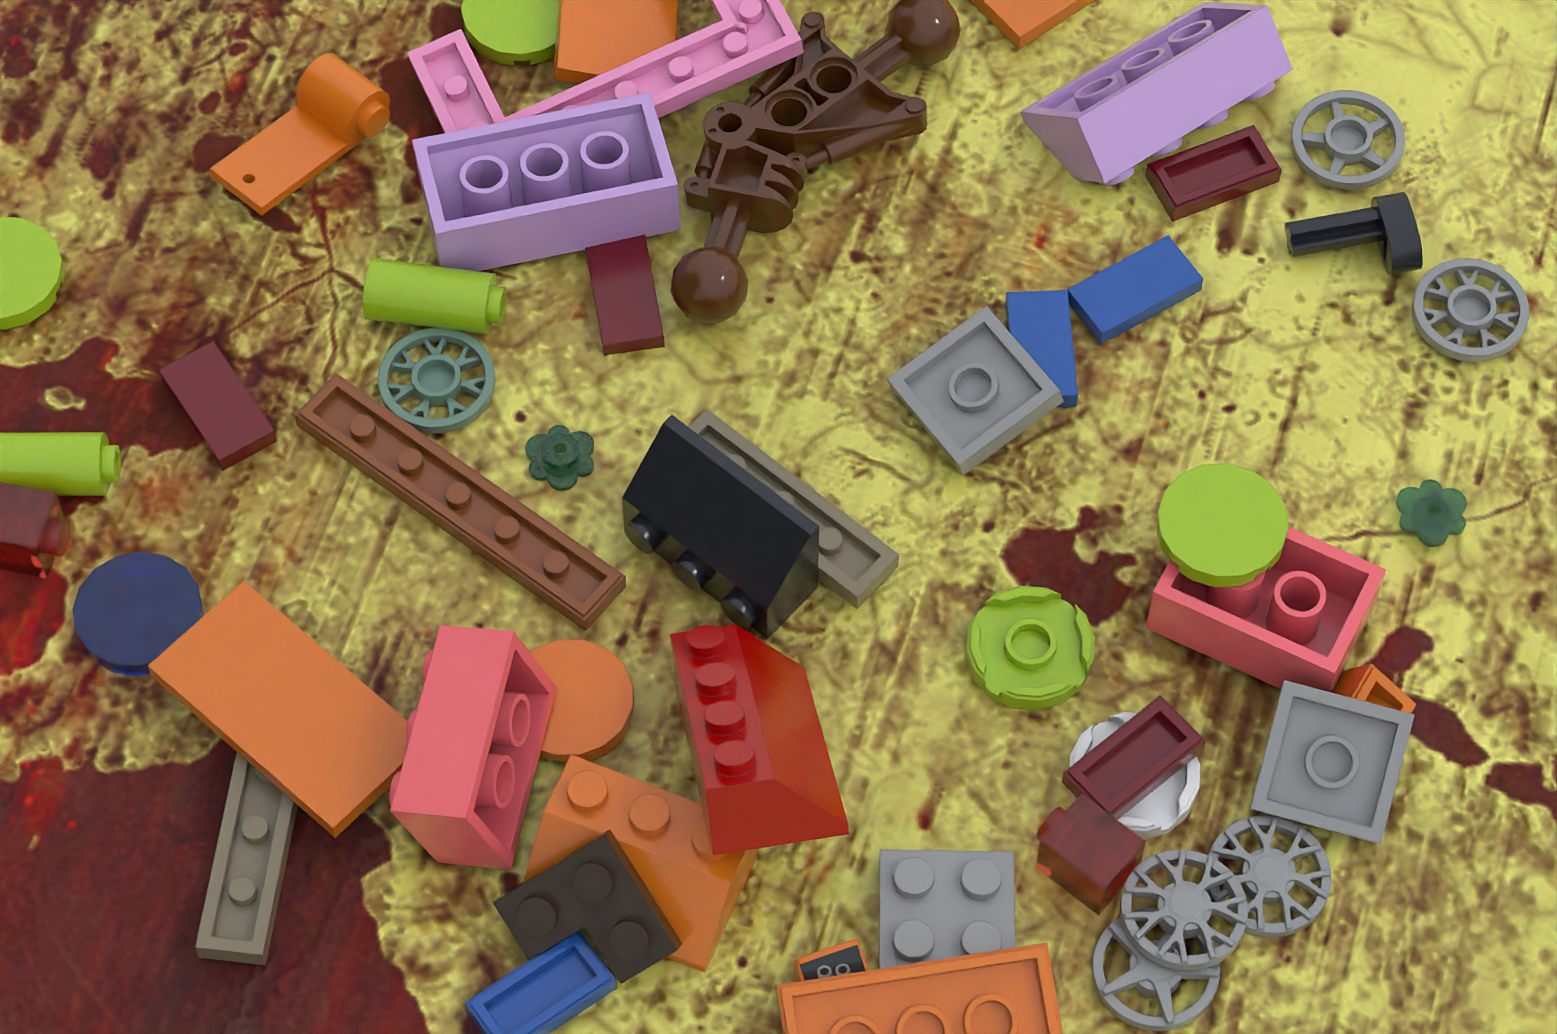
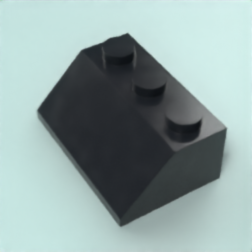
(721, 529)

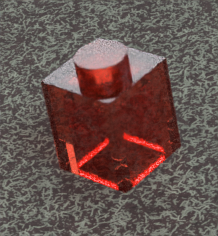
(31, 530)
(1088, 852)

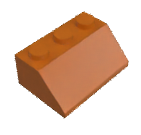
(662, 839)

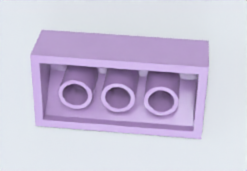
(1160, 90)
(547, 184)

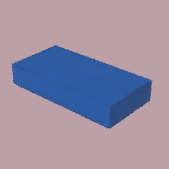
(1134, 289)
(1044, 330)
(543, 990)

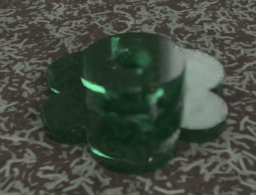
(557, 468)
(1444, 506)

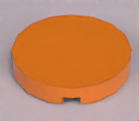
(590, 700)

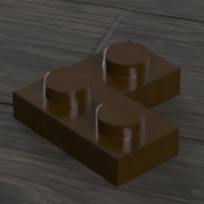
(595, 891)

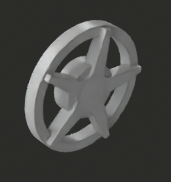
(1347, 140)
(1150, 980)

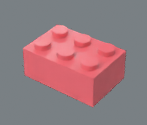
(1285, 624)
(473, 747)

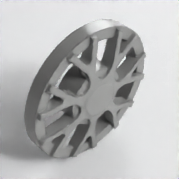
(1470, 310)
(1271, 874)
(1183, 909)

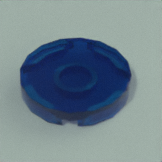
(135, 610)

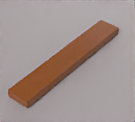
(461, 501)

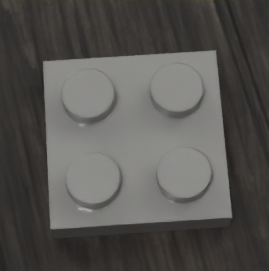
(975, 390)
(1332, 761)
(944, 904)

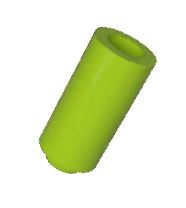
(432, 296)
(60, 462)

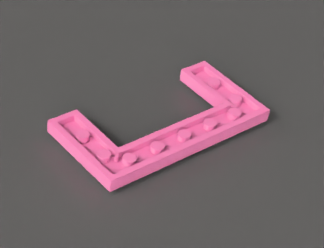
(742, 44)

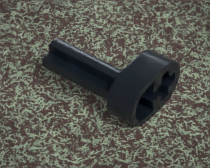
(1386, 222)

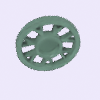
(437, 379)

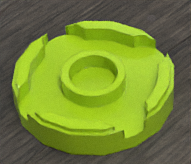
(511, 29)
(28, 271)
(1221, 524)
(1030, 648)

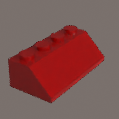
(753, 742)

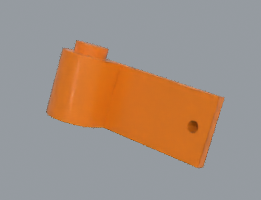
(331, 117)

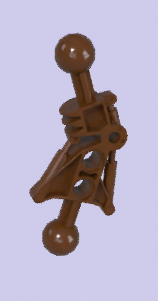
(763, 147)

